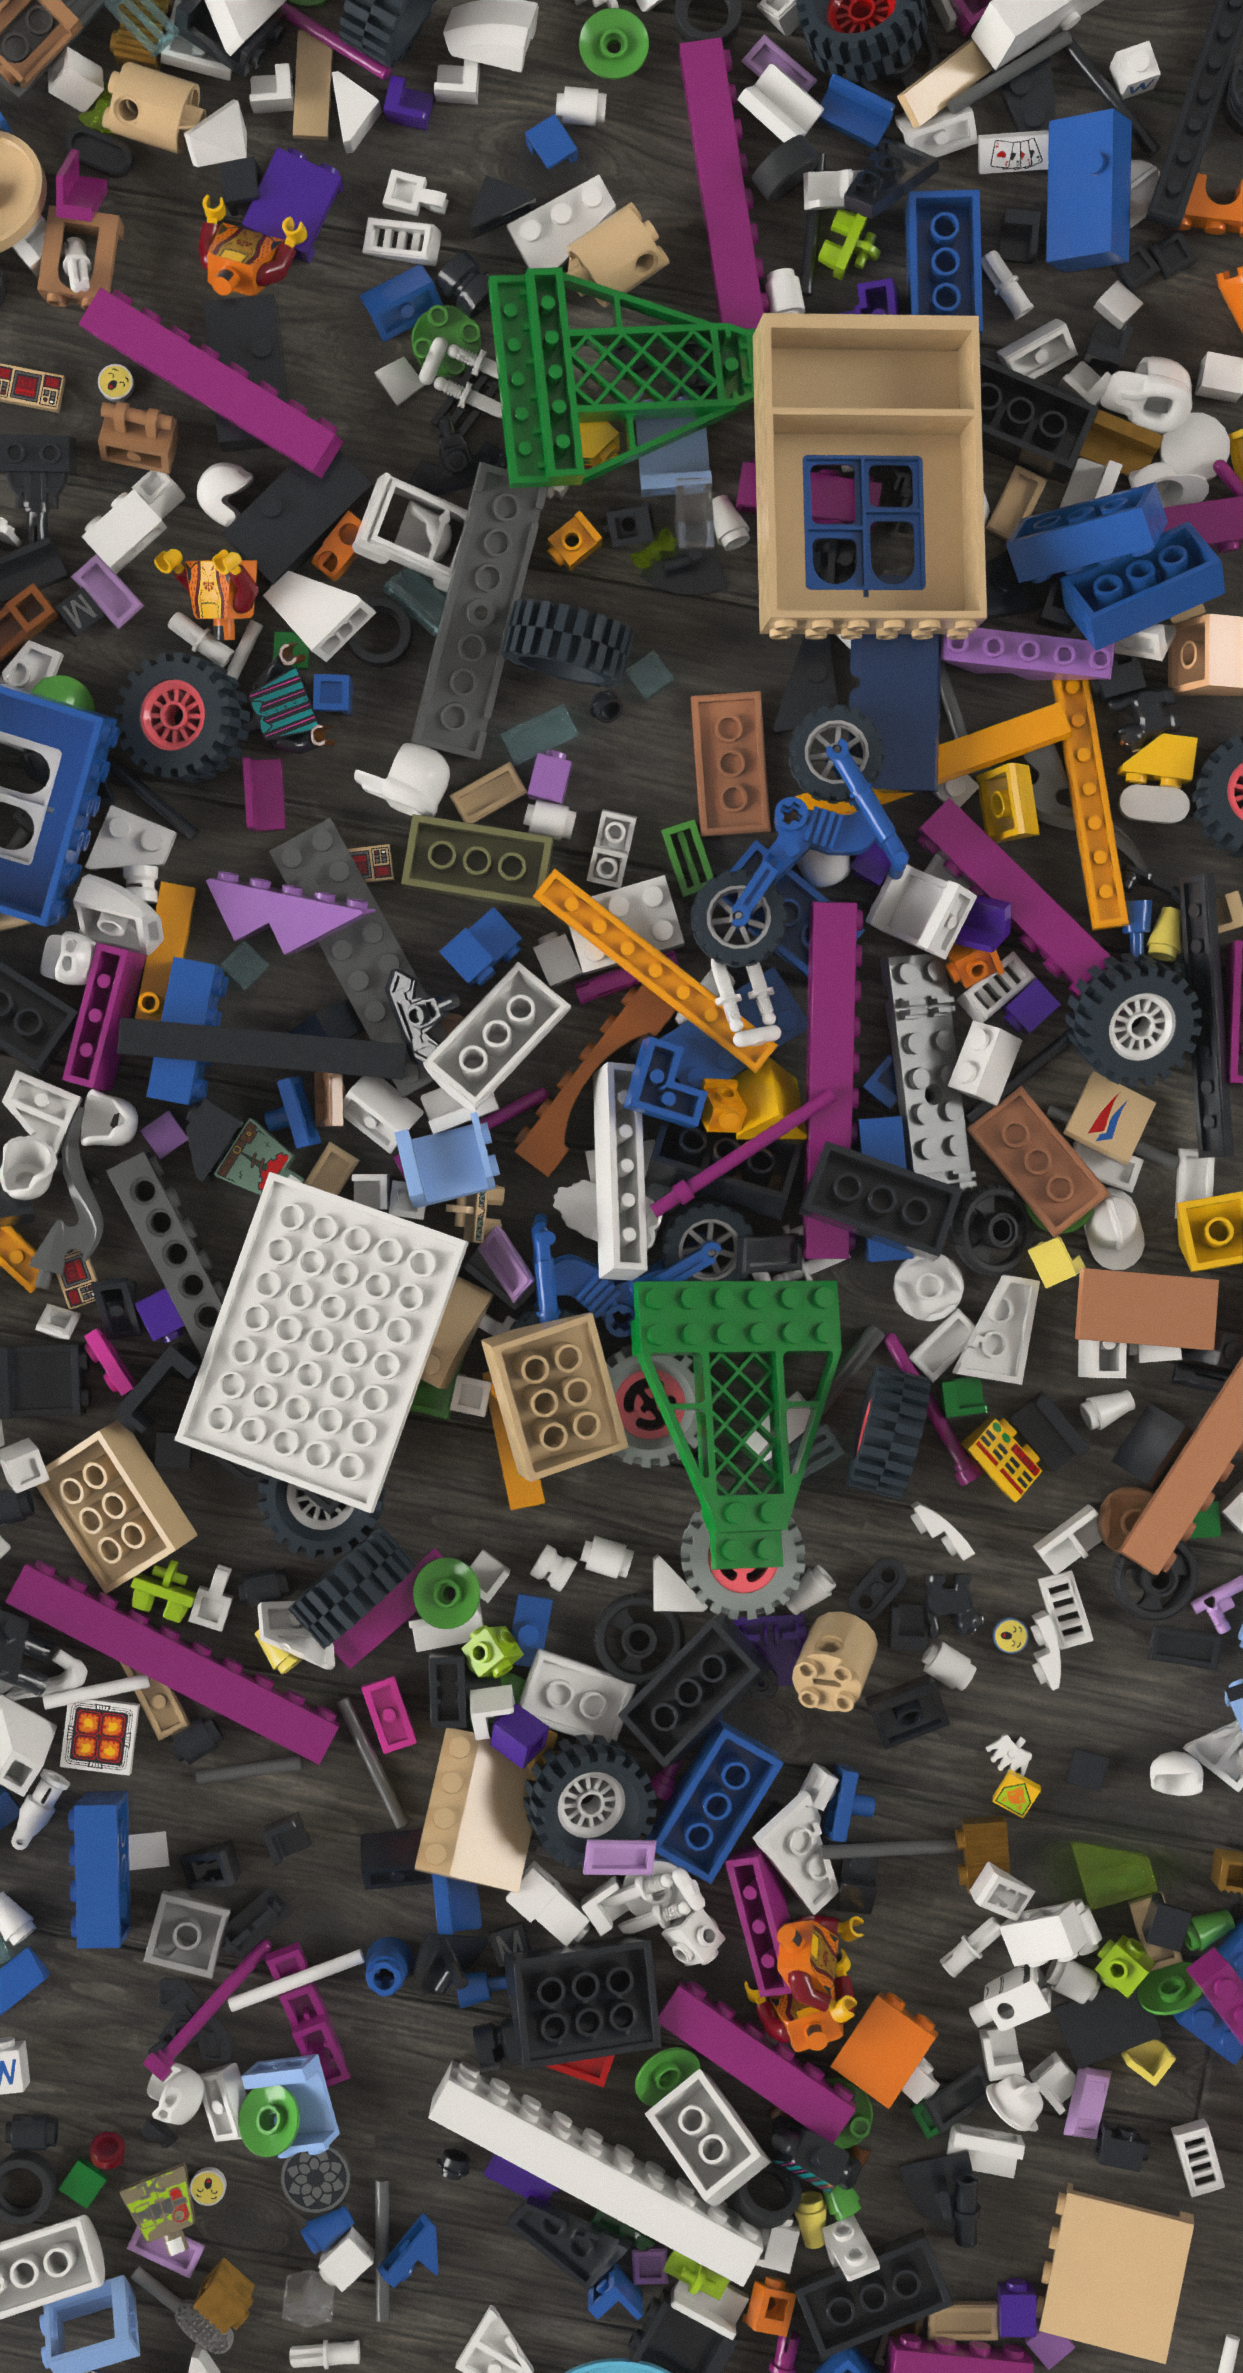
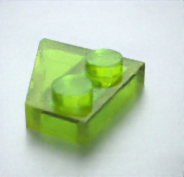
(1112, 1874)

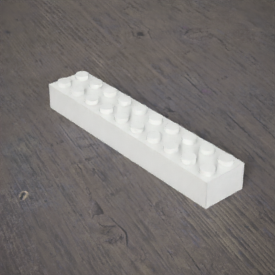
(595, 2171)

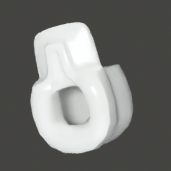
(1153, 396)
(414, 781)

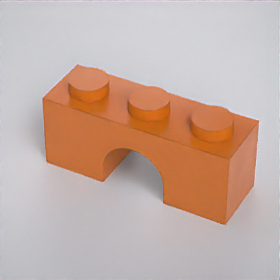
(1214, 218)

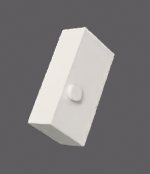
(1017, 25)

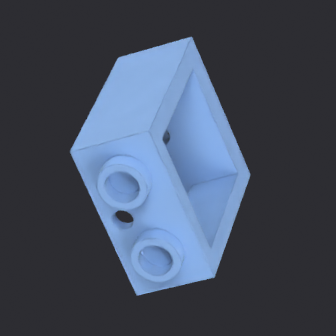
(113, 2293)

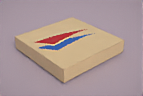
(1109, 1118)

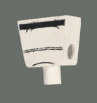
(1013, 1998)

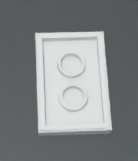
(575, 1696)

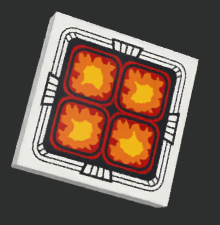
(100, 1736)

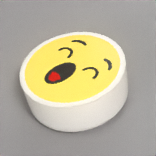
(116, 383)
(208, 2186)

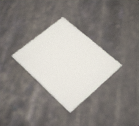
(148, 1850)

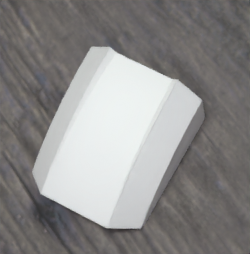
(492, 32)
(116, 916)

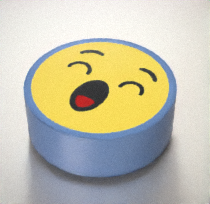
(1010, 1635)

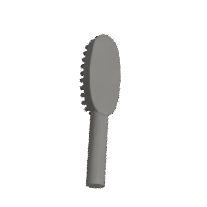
(187, 2318)

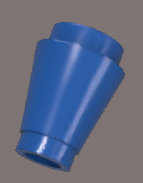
(326, 2229)

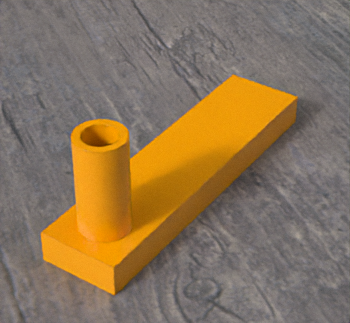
(176, 912)
(519, 1490)

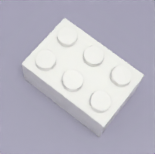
(643, 908)
(707, 2138)

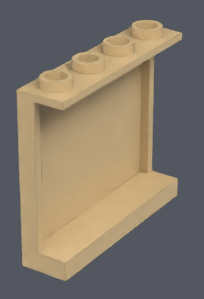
(1114, 2275)

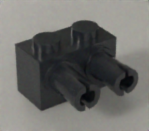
(13, 1645)

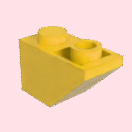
(1164, 759)

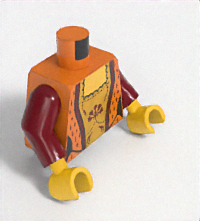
(244, 258)
(217, 587)
(809, 1961)
(799, 2023)

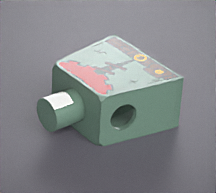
(253, 1157)

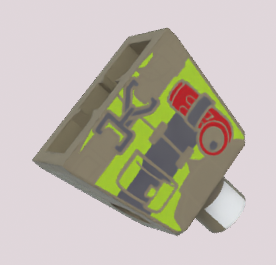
(162, 2206)

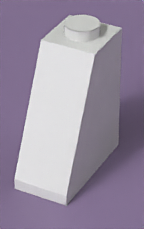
(240, 19)
(318, 612)

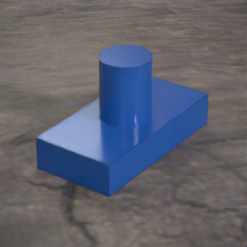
(294, 1113)
(531, 1625)
(845, 1804)

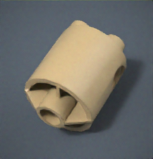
(152, 107)
(617, 252)
(834, 1662)

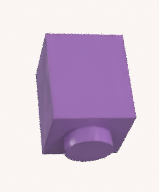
(550, 777)

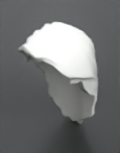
(579, 1211)

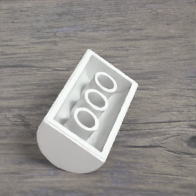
(495, 1037)
(49, 2265)

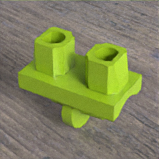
(839, 257)
(148, 1588)
(696, 2275)

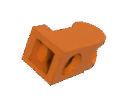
(337, 551)

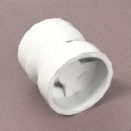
(142, 876)
(553, 1568)

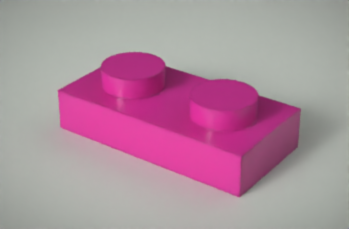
(102, 1350)
(389, 1714)

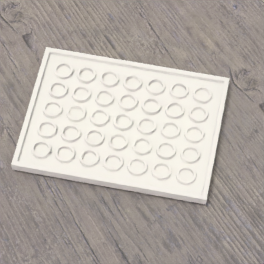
(321, 1342)

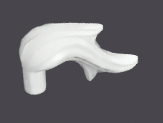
(71, 1678)

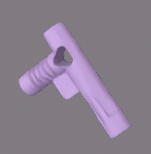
(1221, 1604)

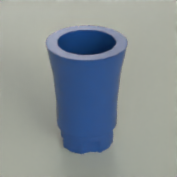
(392, 1955)

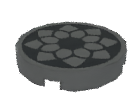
(317, 2180)

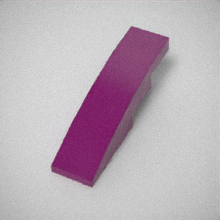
(381, 1619)
(308, 2015)

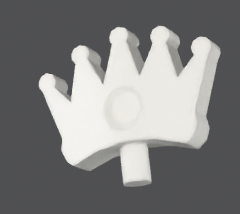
(1010, 1753)

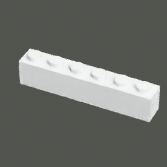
(619, 1176)

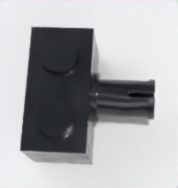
(451, 1688)

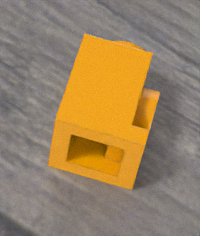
(588, 542)
(723, 1106)

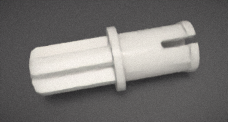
(76, 264)
(1006, 284)
(200, 639)
(971, 1947)
(325, 2354)

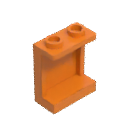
(885, 2048)

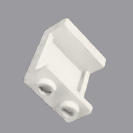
(921, 910)

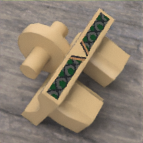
(471, 1213)

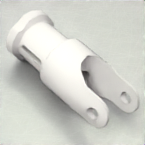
(37, 1809)

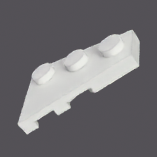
(553, 226)
(28, 668)
(1002, 1334)
(792, 1847)

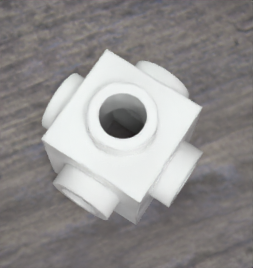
(694, 1938)

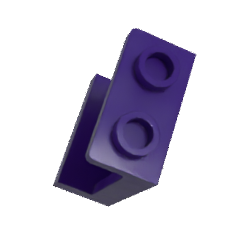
(294, 190)

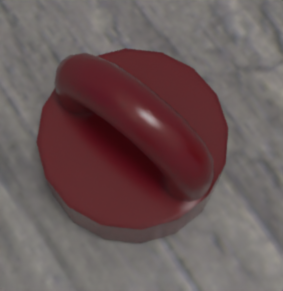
(107, 2150)

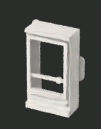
(380, 550)

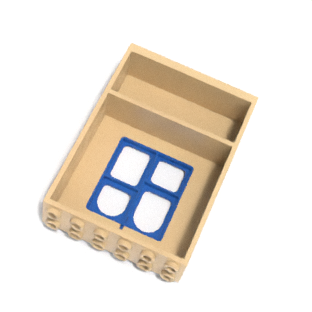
(865, 398)

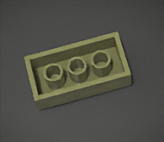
(476, 861)

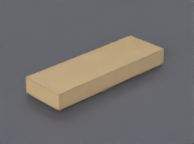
(944, 83)
(312, 88)
(160, 1706)

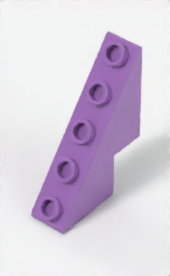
(1028, 655)
(293, 916)

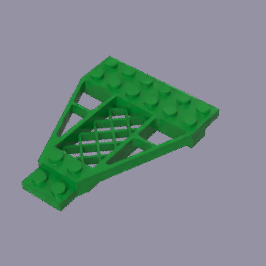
(540, 385)
(749, 1321)

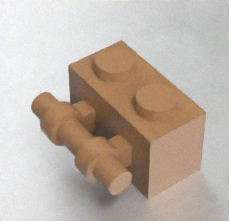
(138, 437)

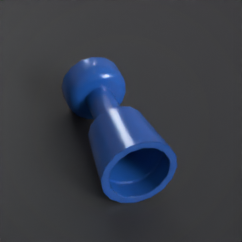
(1139, 919)
(479, 1988)

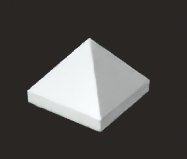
(58, 1322)

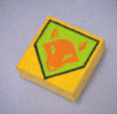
(1016, 1793)

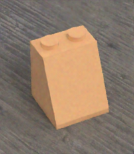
(1207, 657)

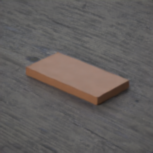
(730, 764)
(1038, 1162)
(1146, 1309)

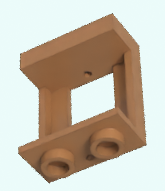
(30, 68)
(107, 228)

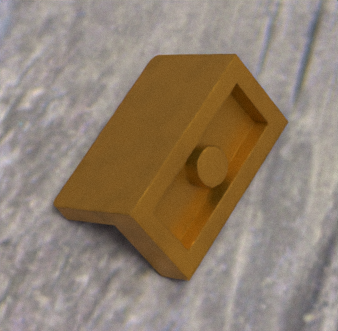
(1120, 442)

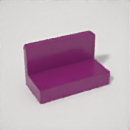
(78, 195)
(264, 795)

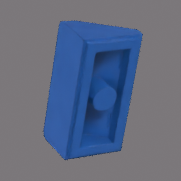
(20, 1977)

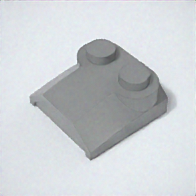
(187, 1934)

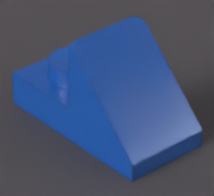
(416, 2244)

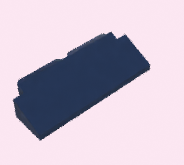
(903, 700)

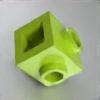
(491, 1651)
(1124, 1964)

